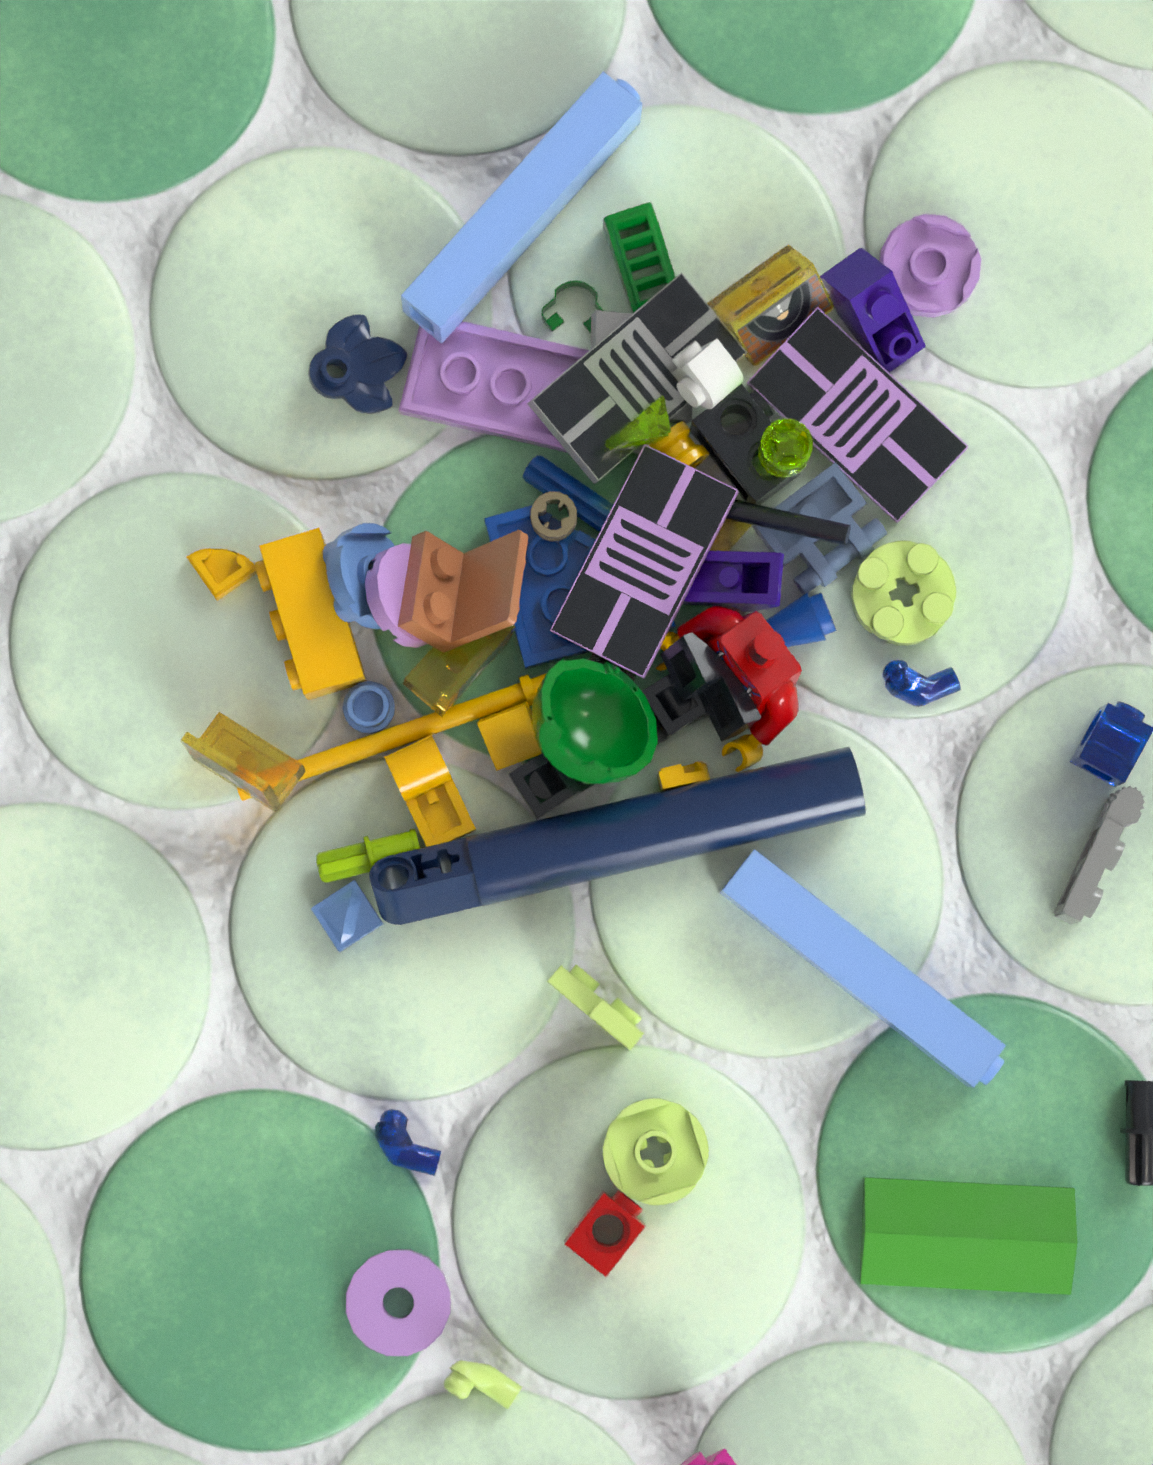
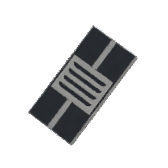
(627, 374)

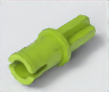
(360, 857)

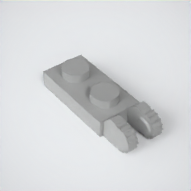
(1100, 852)

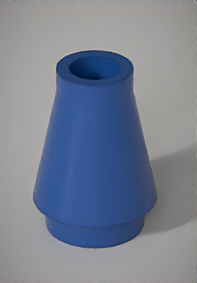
(803, 621)

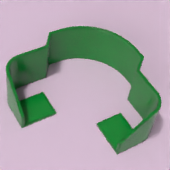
(555, 320)

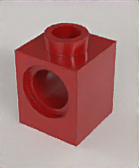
(598, 1254)

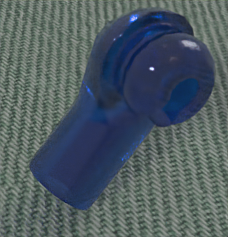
(916, 688)
(399, 1147)

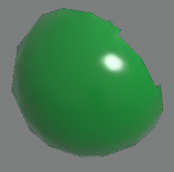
(593, 722)

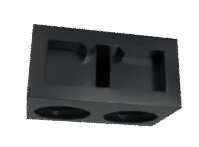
(735, 452)

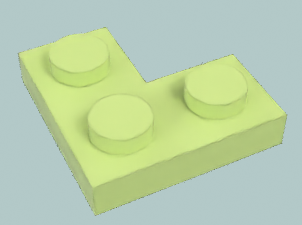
(616, 1018)

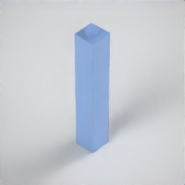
(522, 206)
(864, 971)

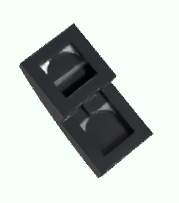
(702, 672)

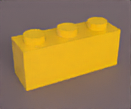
(319, 641)

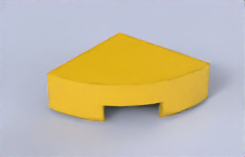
(221, 569)
(682, 775)

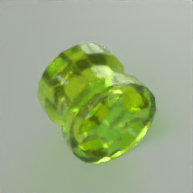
(791, 439)

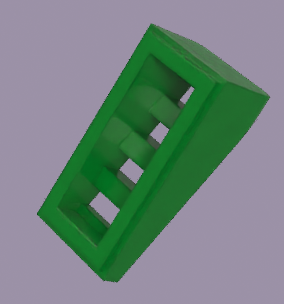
(627, 220)

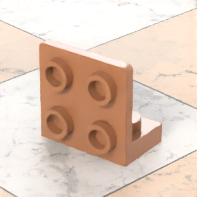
(461, 595)

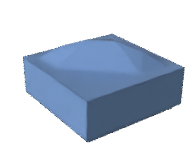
(347, 916)

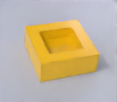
(509, 735)

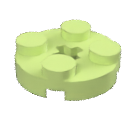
(918, 567)
(681, 1166)

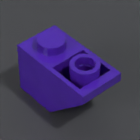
(873, 308)

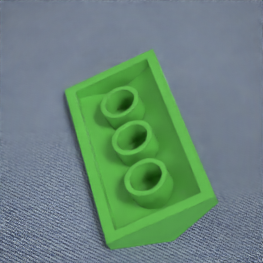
(968, 1235)

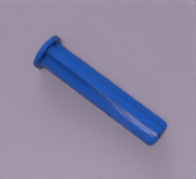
(550, 478)

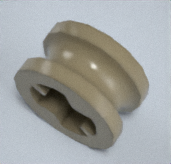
(539, 508)

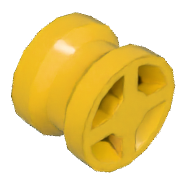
(681, 446)

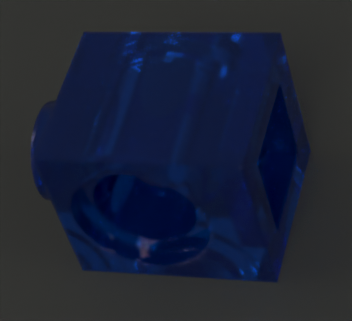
(1113, 743)

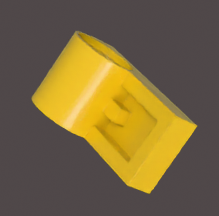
(430, 792)

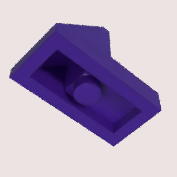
(738, 580)

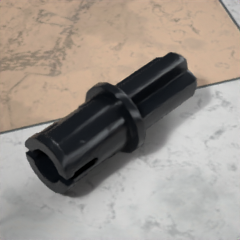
(1139, 1133)

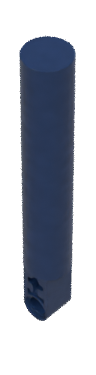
(618, 837)

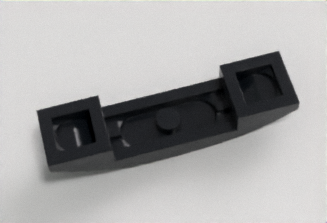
(548, 788)

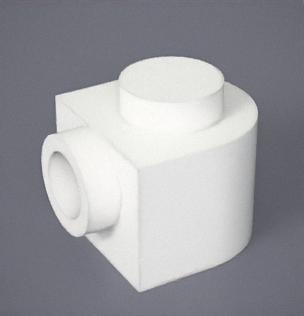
(706, 374)

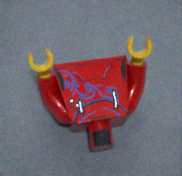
(761, 665)

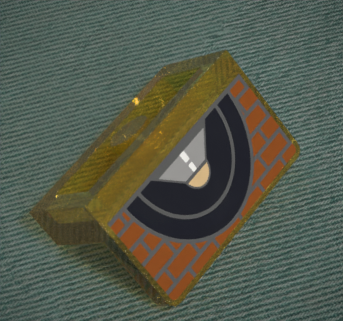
(771, 302)
(445, 676)
(245, 761)

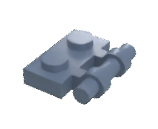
(829, 498)

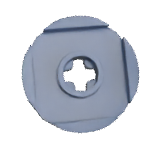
(347, 566)

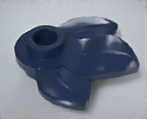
(364, 362)

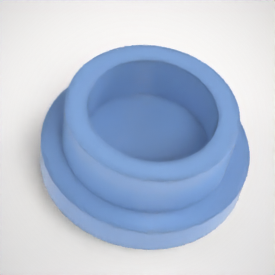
(368, 707)

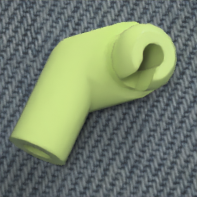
(483, 1377)

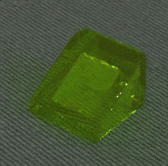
(645, 427)

